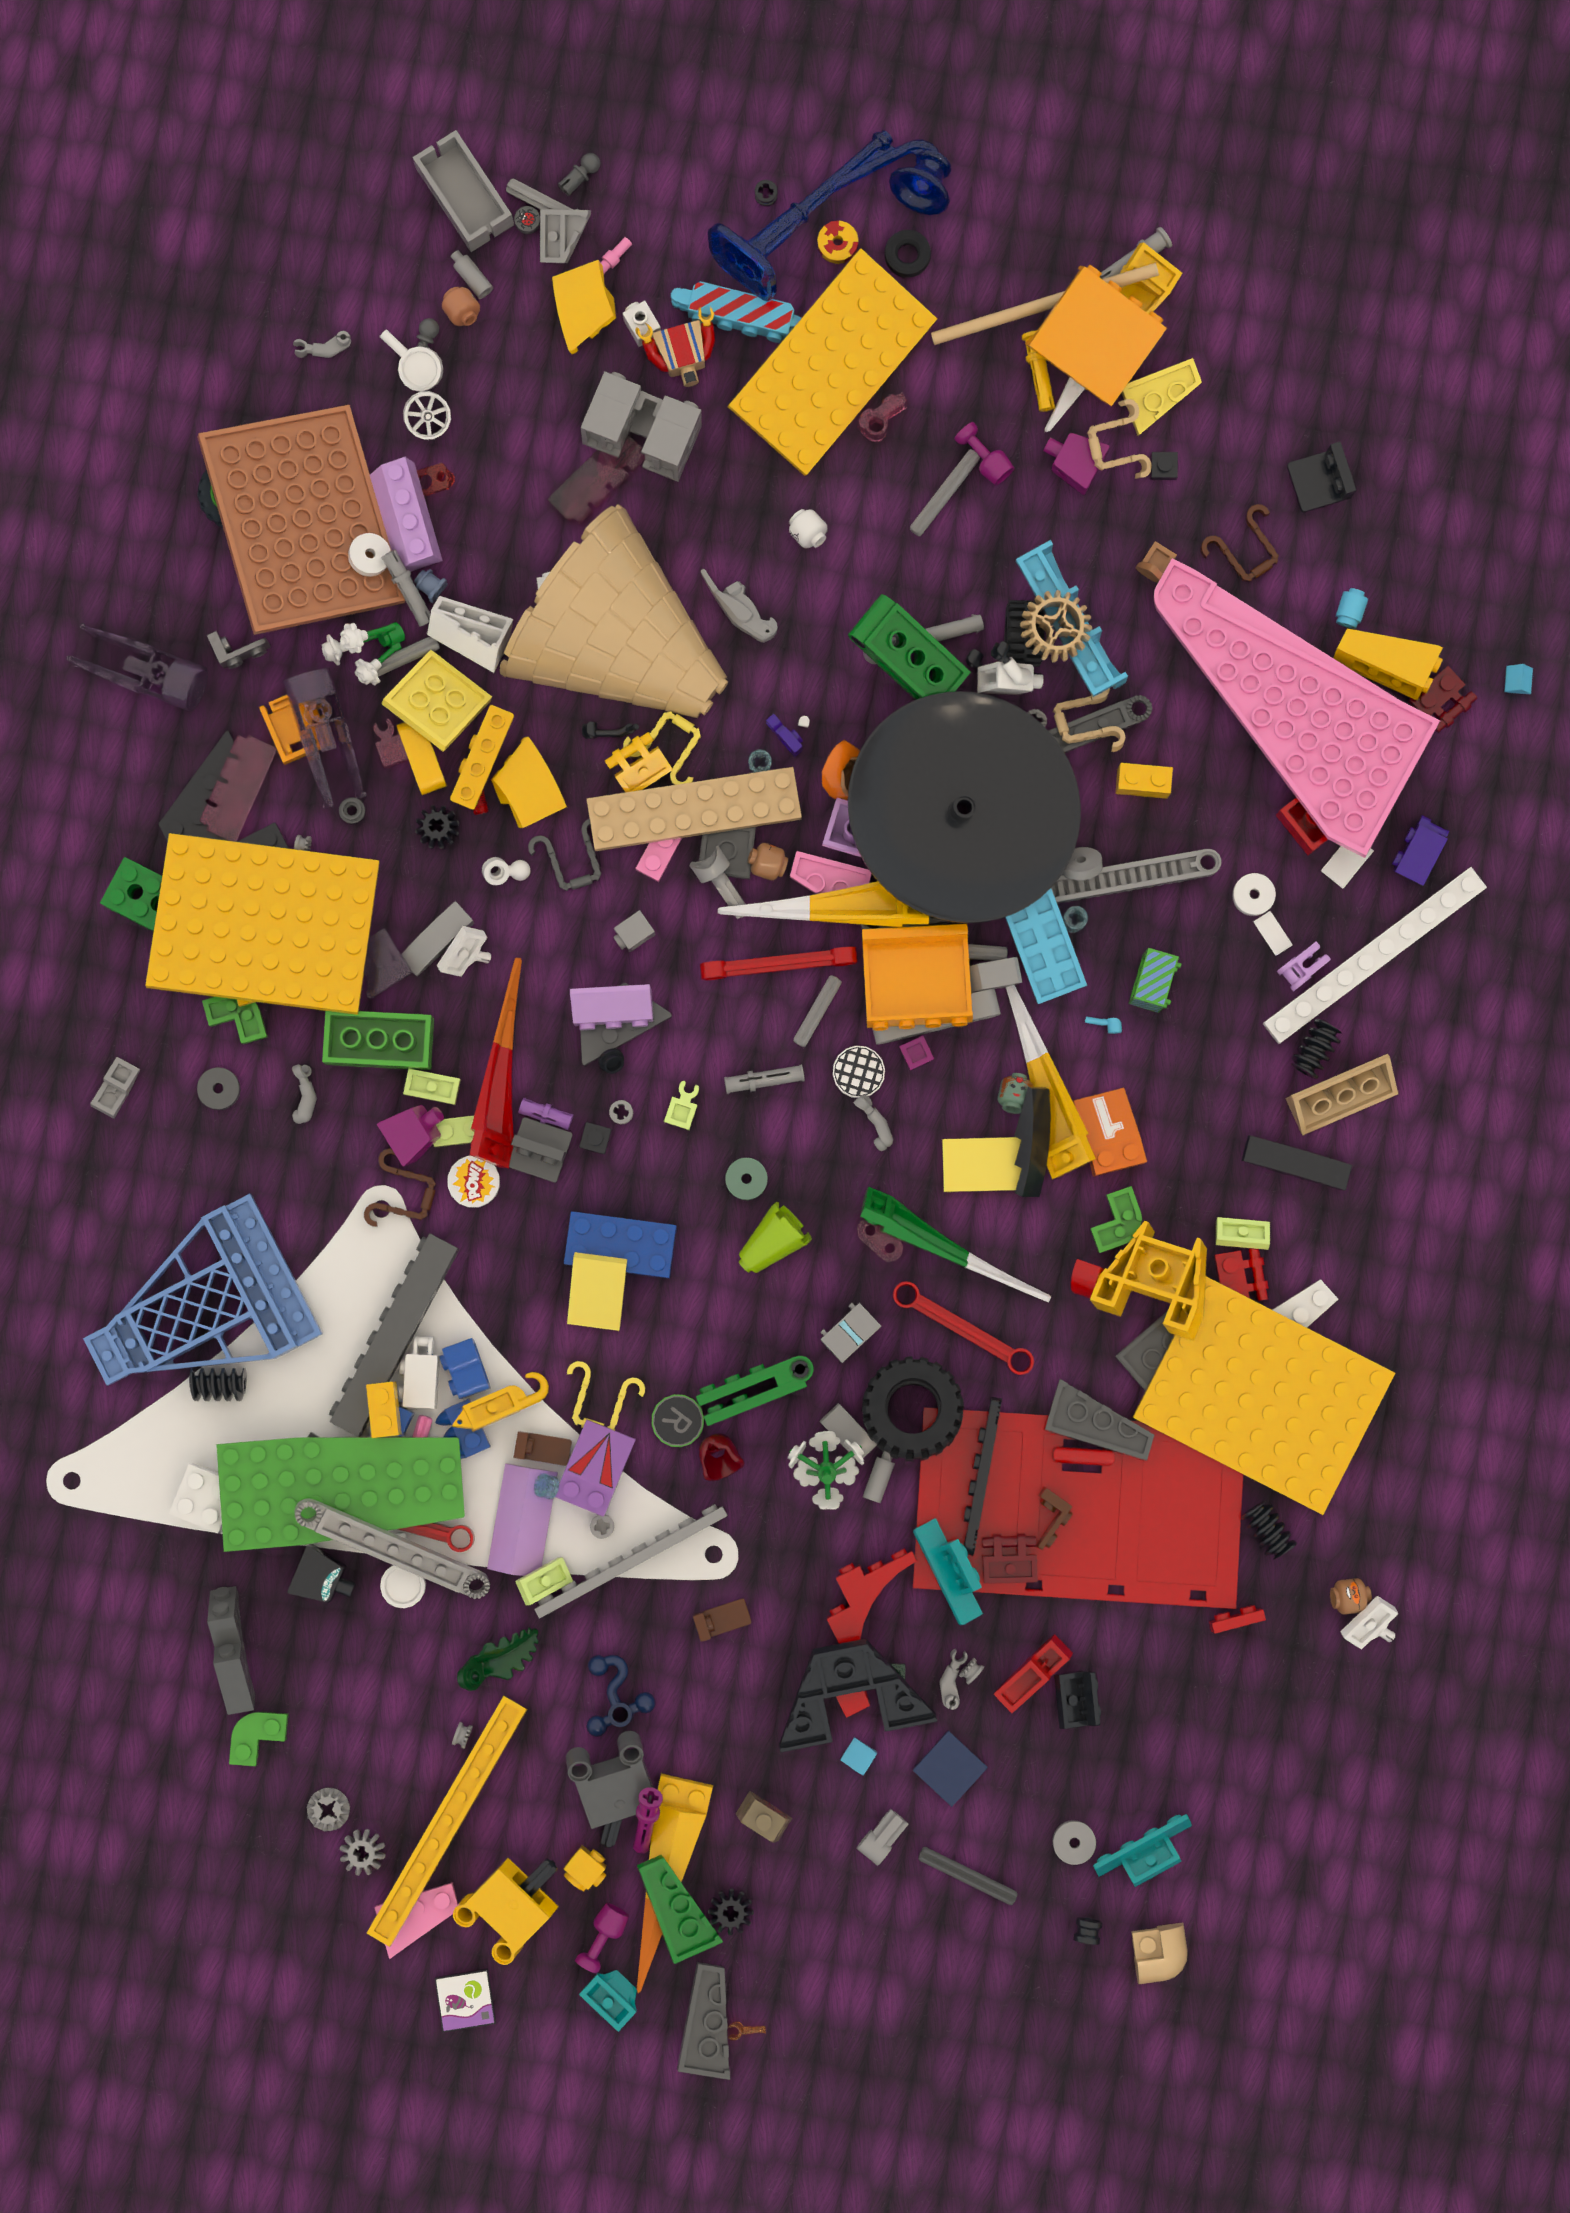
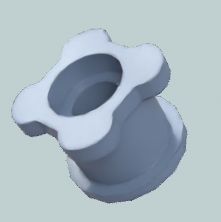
(430, 584)

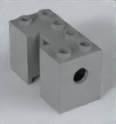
(624, 408)

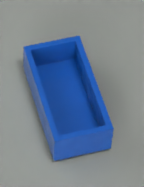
(643, 1243)

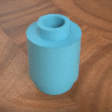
(1351, 608)

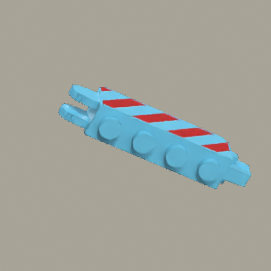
(737, 310)

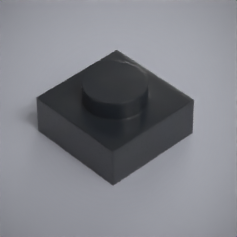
(1164, 465)
(595, 1138)

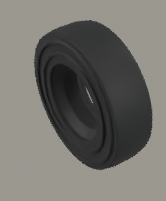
(907, 237)

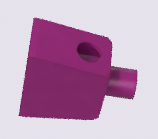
(1074, 460)
(412, 1132)

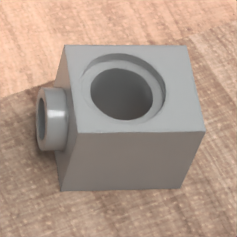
(633, 932)

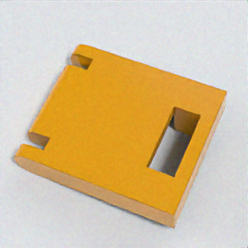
(284, 728)

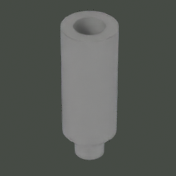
(471, 275)
(879, 1478)

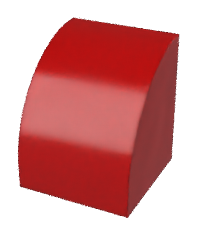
(1084, 1278)

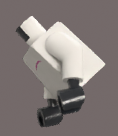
(1004, 676)

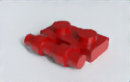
(1232, 1274)

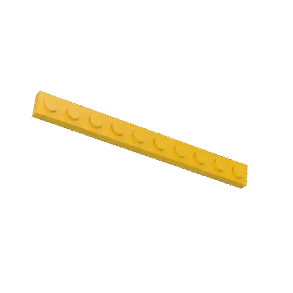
(446, 1821)

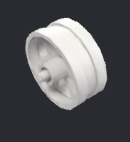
(426, 415)

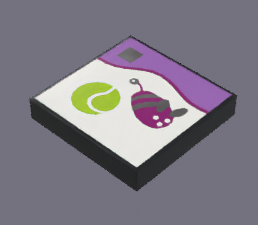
(465, 2000)

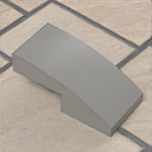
(115, 1087)
(847, 1428)

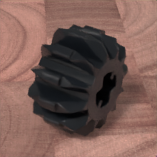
(439, 818)
(739, 1906)

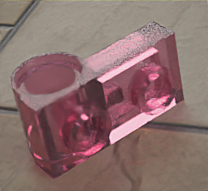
(890, 407)

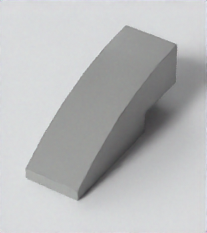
(436, 938)

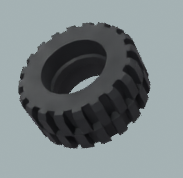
(923, 1374)

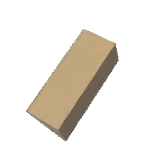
(1343, 1094)

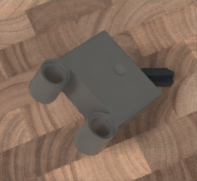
(612, 1786)

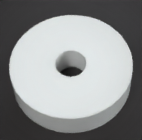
(358, 559)
(1265, 891)

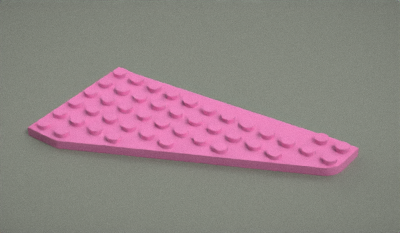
(1317, 722)

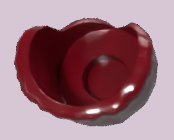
(723, 1466)

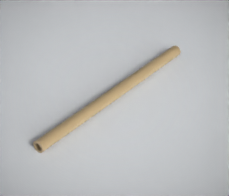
(1032, 307)

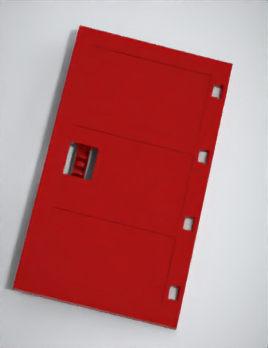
(1134, 1525)

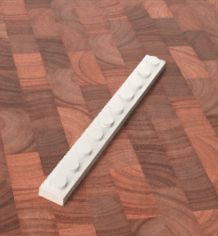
(1374, 955)

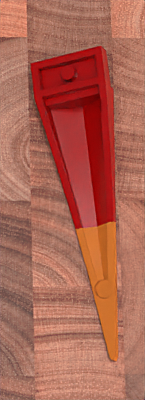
(493, 1113)

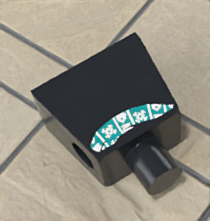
(320, 1576)

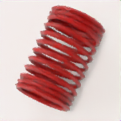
(482, 809)

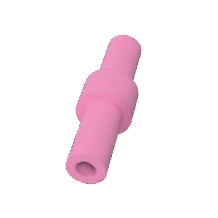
(612, 257)

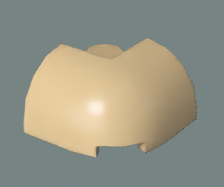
(1159, 1952)

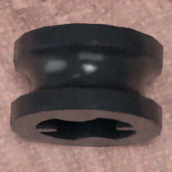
(759, 196)

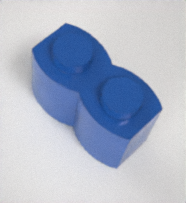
(465, 1369)

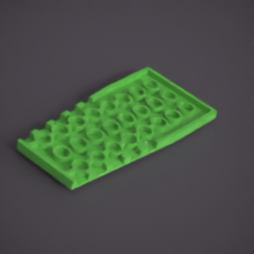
(373, 1479)

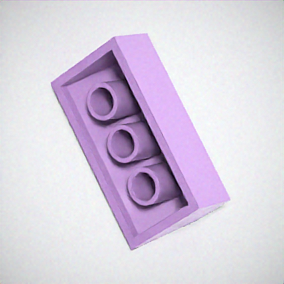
(405, 513)

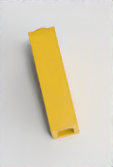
(1390, 660)

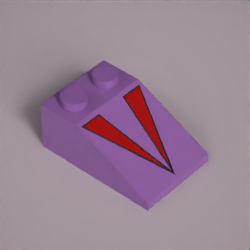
(595, 1468)

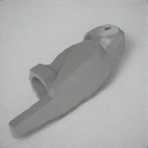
(742, 610)

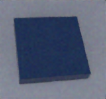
(950, 1768)

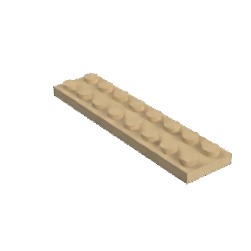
(694, 809)

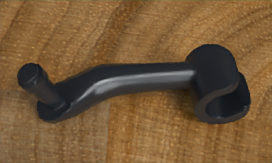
(590, 731)

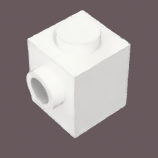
(636, 316)

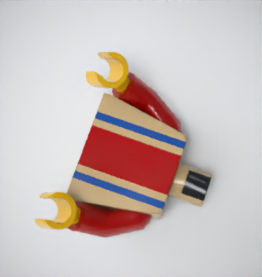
(681, 348)

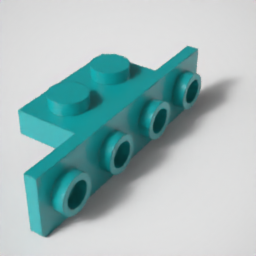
(951, 1570)
(1148, 1855)

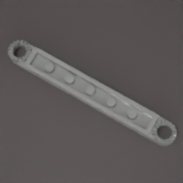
(391, 1548)

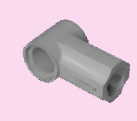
(878, 1842)

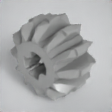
(370, 1847)

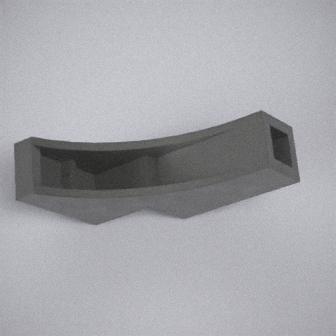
(229, 1650)

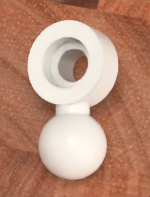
(518, 870)

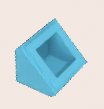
(1518, 679)

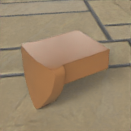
(1155, 562)

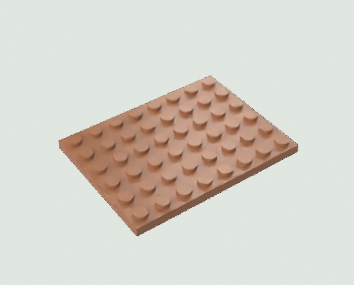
(290, 509)

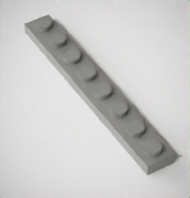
(620, 1565)

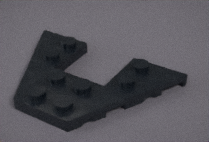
(189, 806)
(848, 1670)

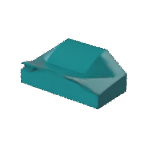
(611, 1997)

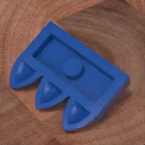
(469, 1441)

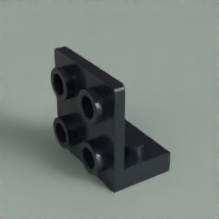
(1322, 479)

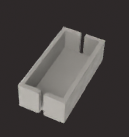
(463, 191)

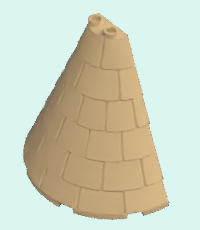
(614, 627)

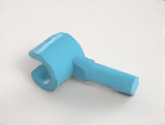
(1113, 1024)

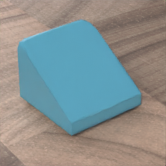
(858, 1756)

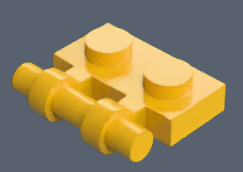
(644, 770)

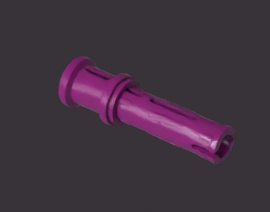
(642, 1838)

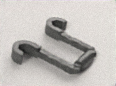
(577, 882)

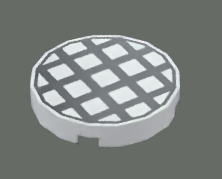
(858, 1071)

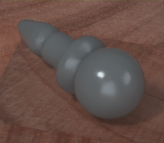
(428, 330)

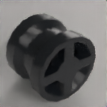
(1087, 1931)

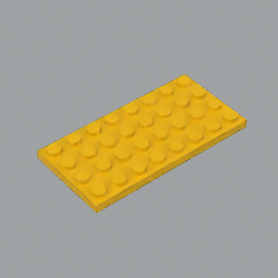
(832, 362)

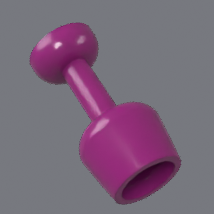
(994, 465)
(610, 1923)

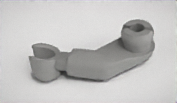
(328, 349)
(308, 1097)
(885, 1137)
(947, 1682)

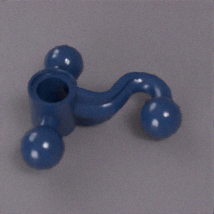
(644, 1702)

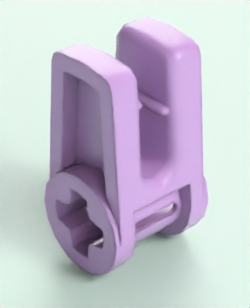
(1294, 969)

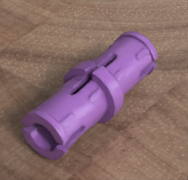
(545, 1113)

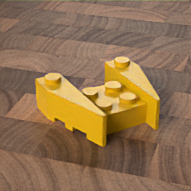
(1160, 1273)

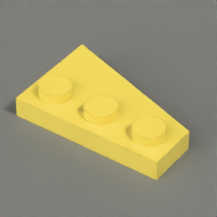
(1161, 391)

